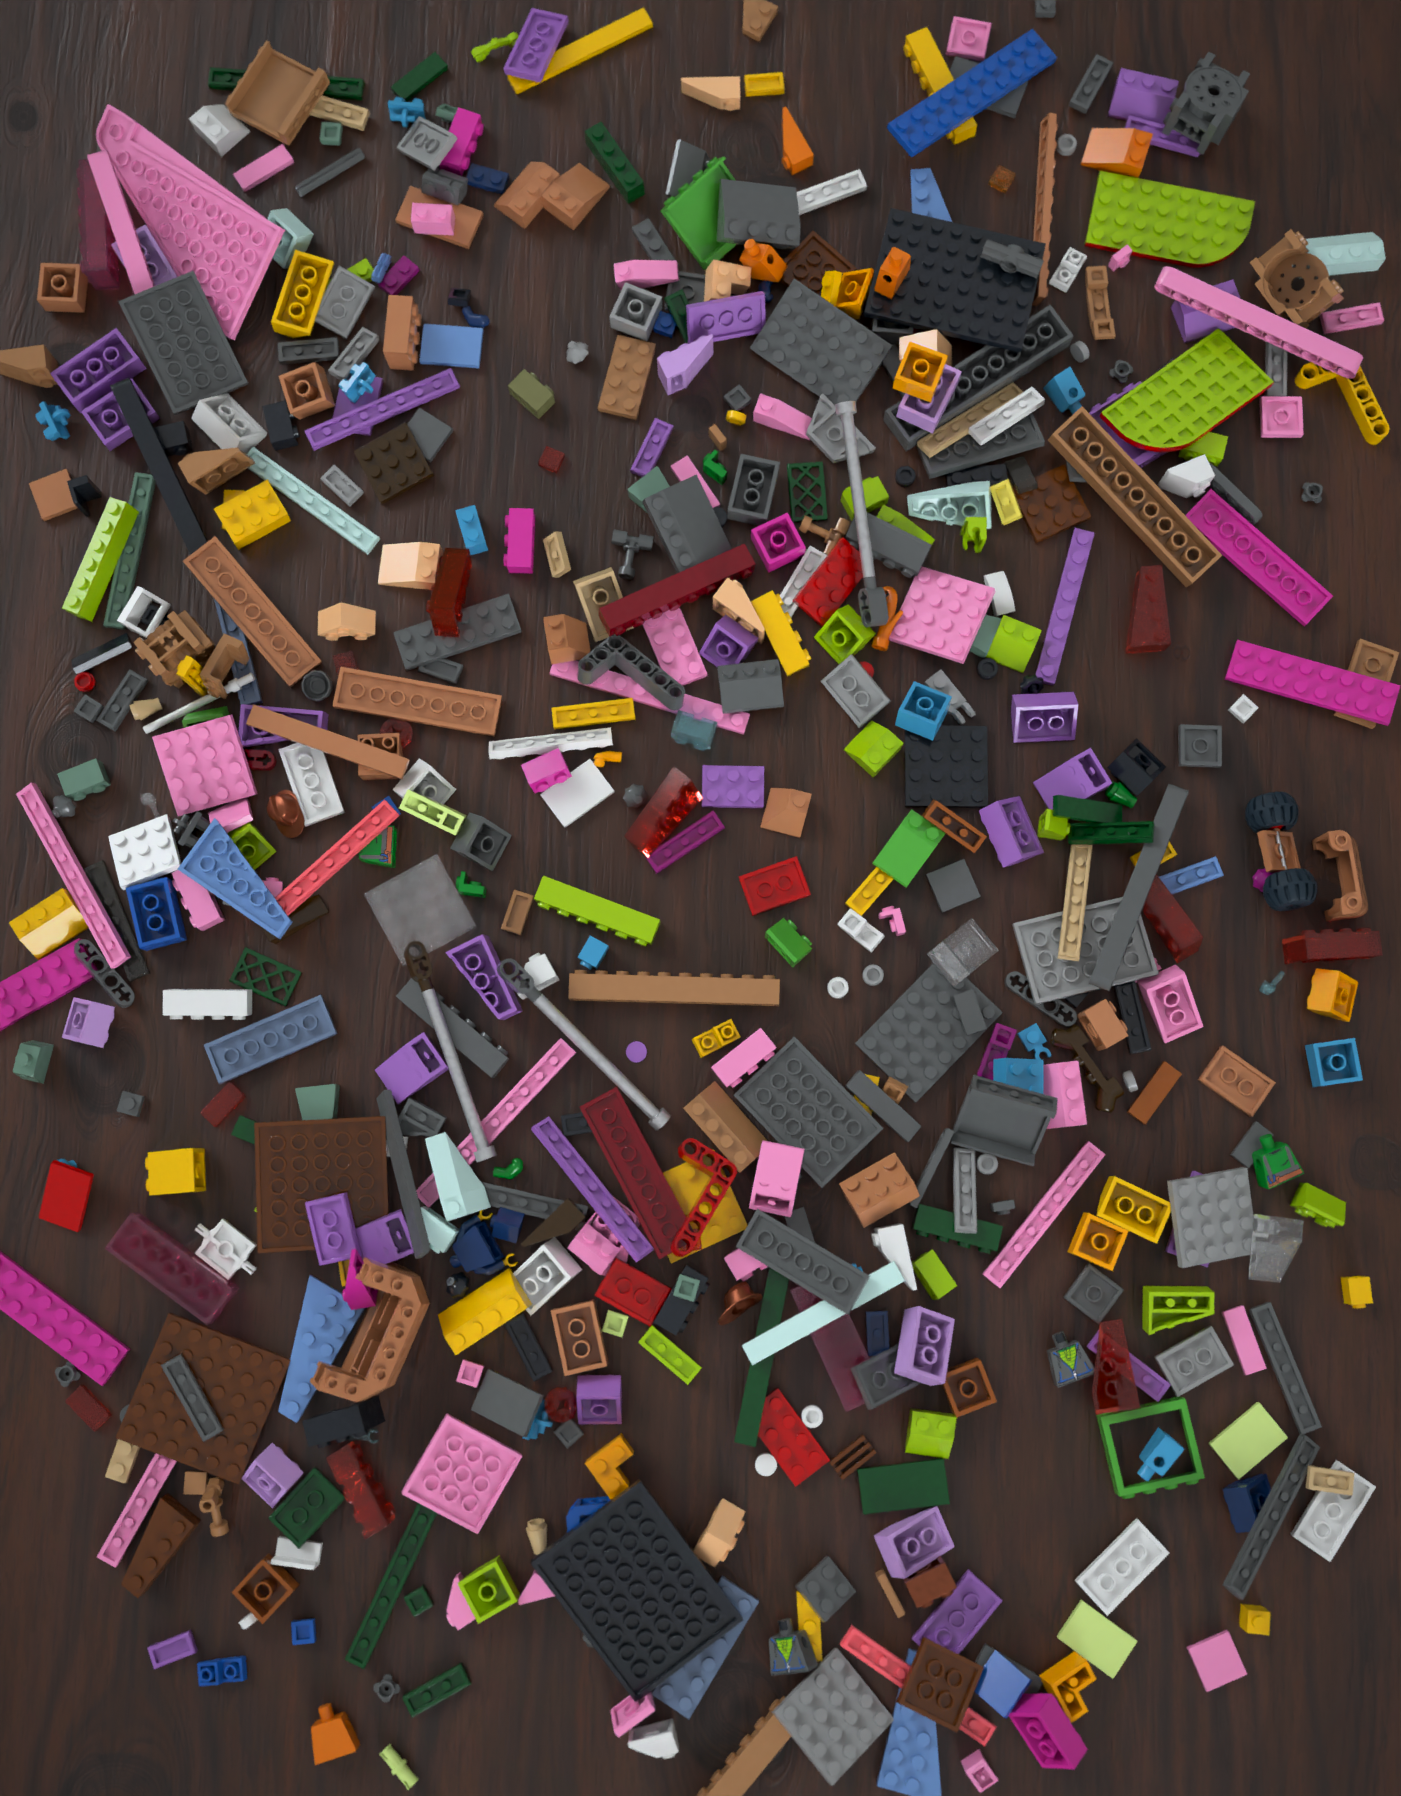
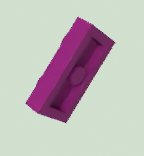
(398, 276)

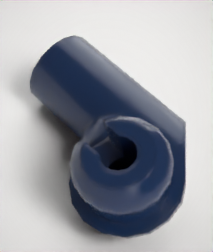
(765, 287)
(475, 320)

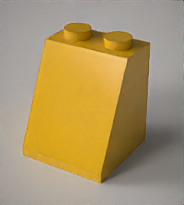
(176, 1171)

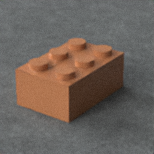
(401, 332)
(879, 1189)
(579, 1337)

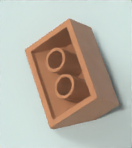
(523, 197)

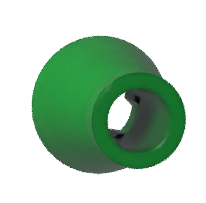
(1118, 793)

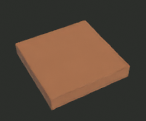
(53, 495)

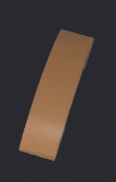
(1098, 304)

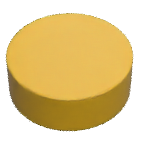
(736, 417)

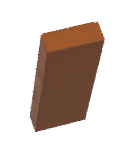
(1154, 1092)

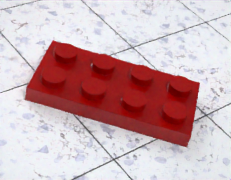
(831, 582)
(790, 1439)

